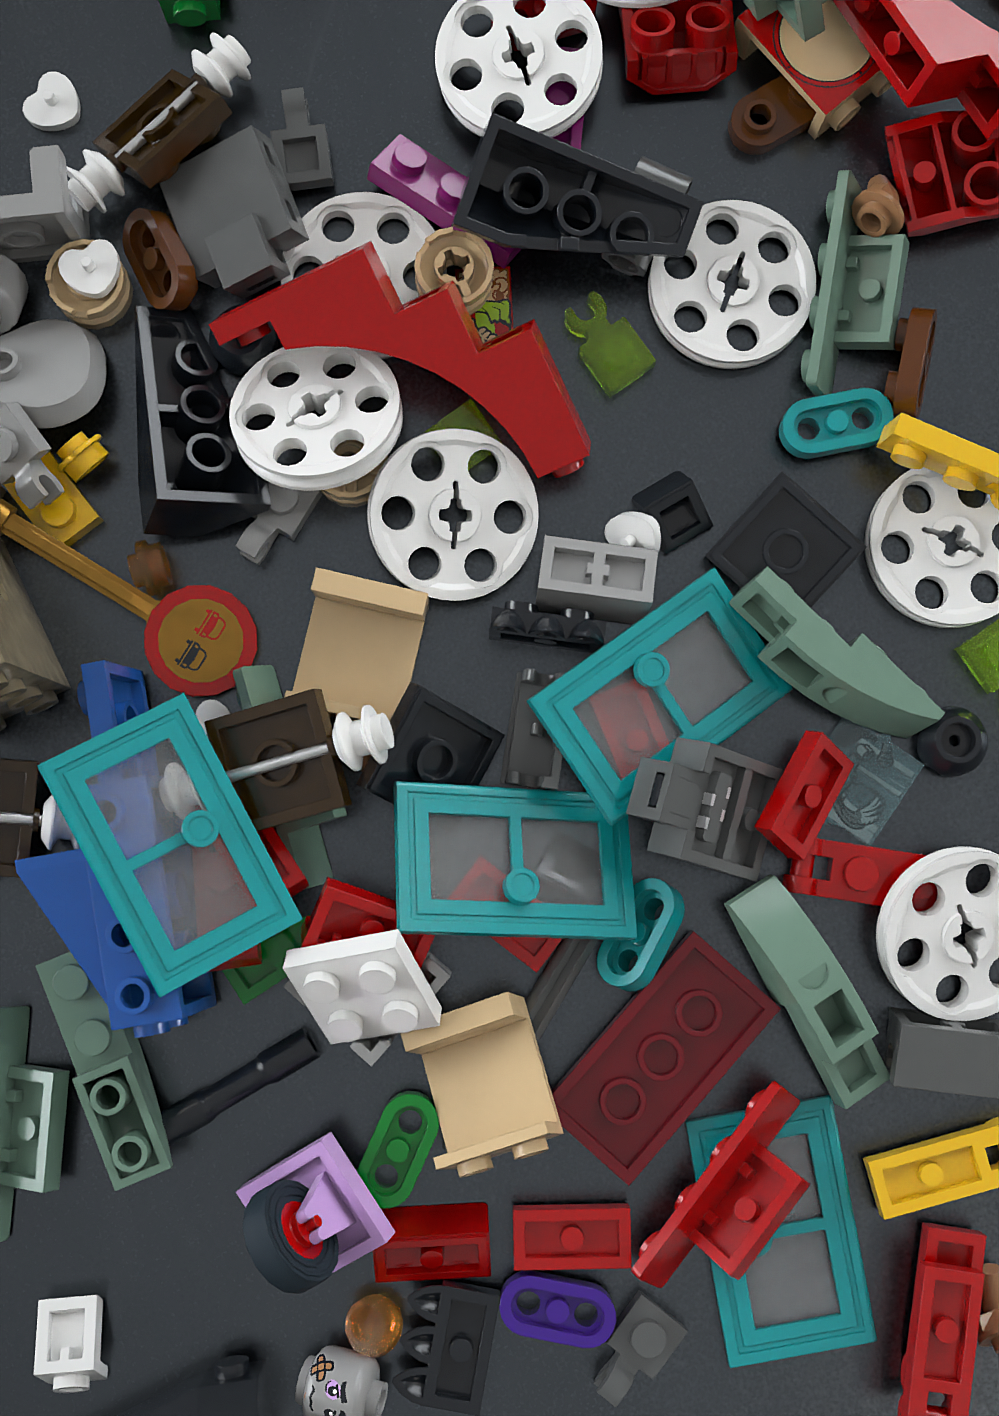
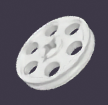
(501, 76)
(367, 213)
(747, 305)
(314, 434)
(478, 499)
(927, 554)
(936, 930)

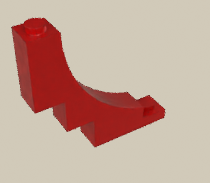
(932, 53)
(357, 307)

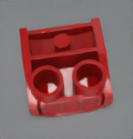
(679, 45)
(943, 171)

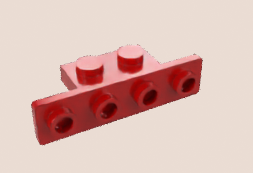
(735, 1199)

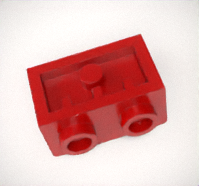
(355, 912)

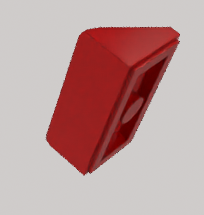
(435, 1243)

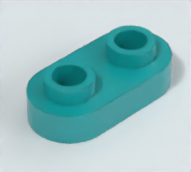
(833, 424)
(652, 937)

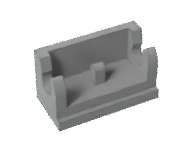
(597, 578)

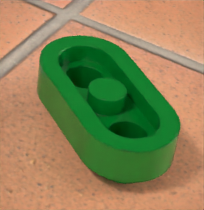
(399, 1147)

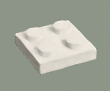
(363, 987)

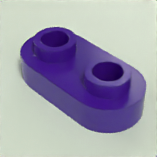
(554, 1314)

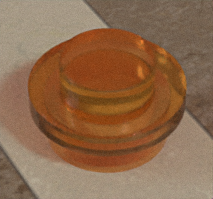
(150, 567)
(374, 1325)

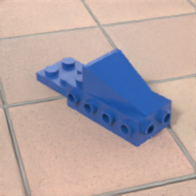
(77, 905)

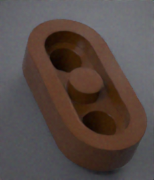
(781, 106)
(159, 260)
(915, 340)

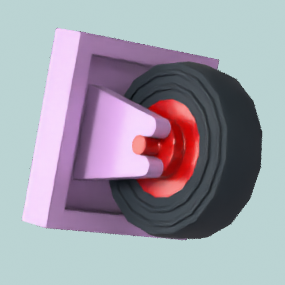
(310, 1217)

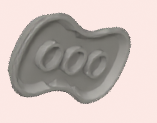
(52, 371)

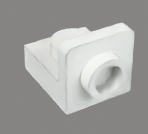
(69, 1343)

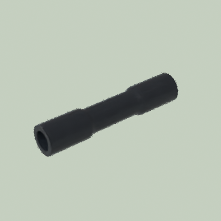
(267, 1068)

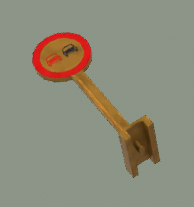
(189, 635)

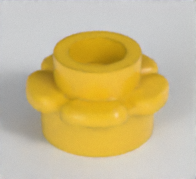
(81, 455)

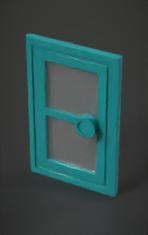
(668, 676)
(170, 843)
(510, 864)
(810, 1277)

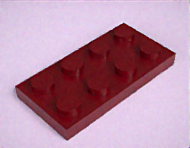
(661, 1057)

